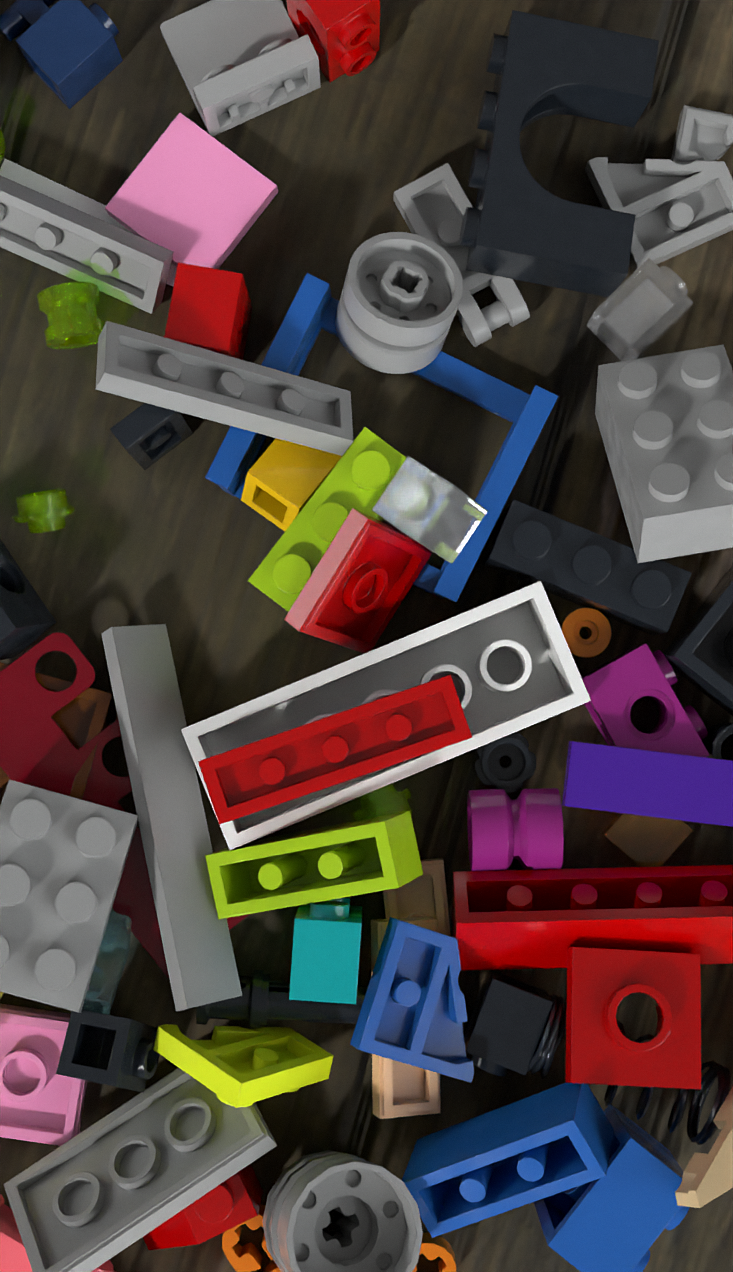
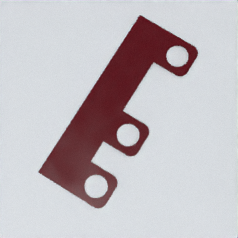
(42, 756)

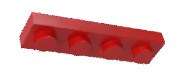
(335, 749)

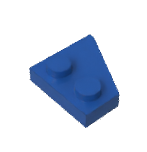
(415, 1002)

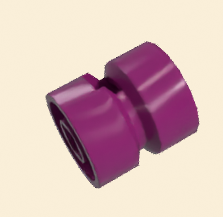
(514, 829)

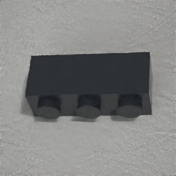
(587, 569)

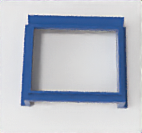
(316, 310)

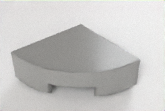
(702, 135)

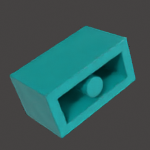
(326, 952)

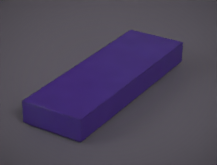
(649, 783)

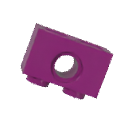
(629, 677)

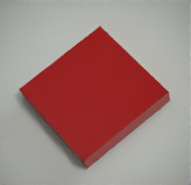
(358, 583)

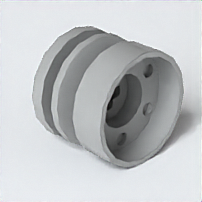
(377, 1226)

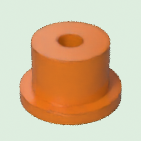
(598, 632)

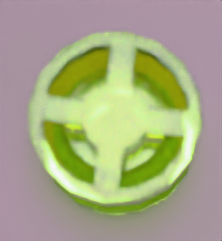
(71, 315)

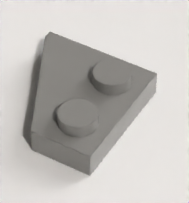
(671, 202)

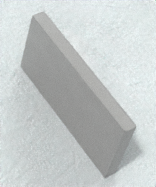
(131, 1173)

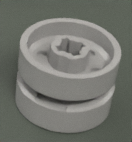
(398, 302)

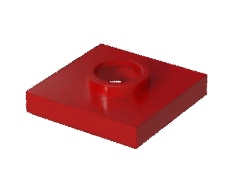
(594, 1042)

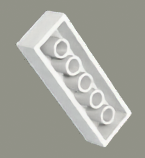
(505, 667)

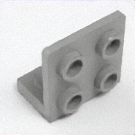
(240, 59)

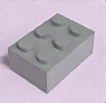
(671, 449)
(56, 890)

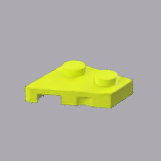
(246, 1062)

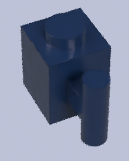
(64, 44)

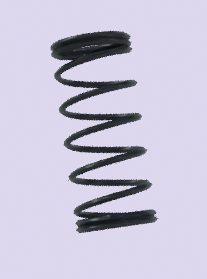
(553, 1035)

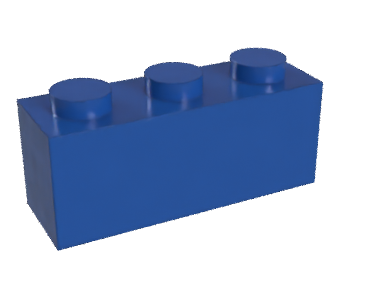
(509, 1157)

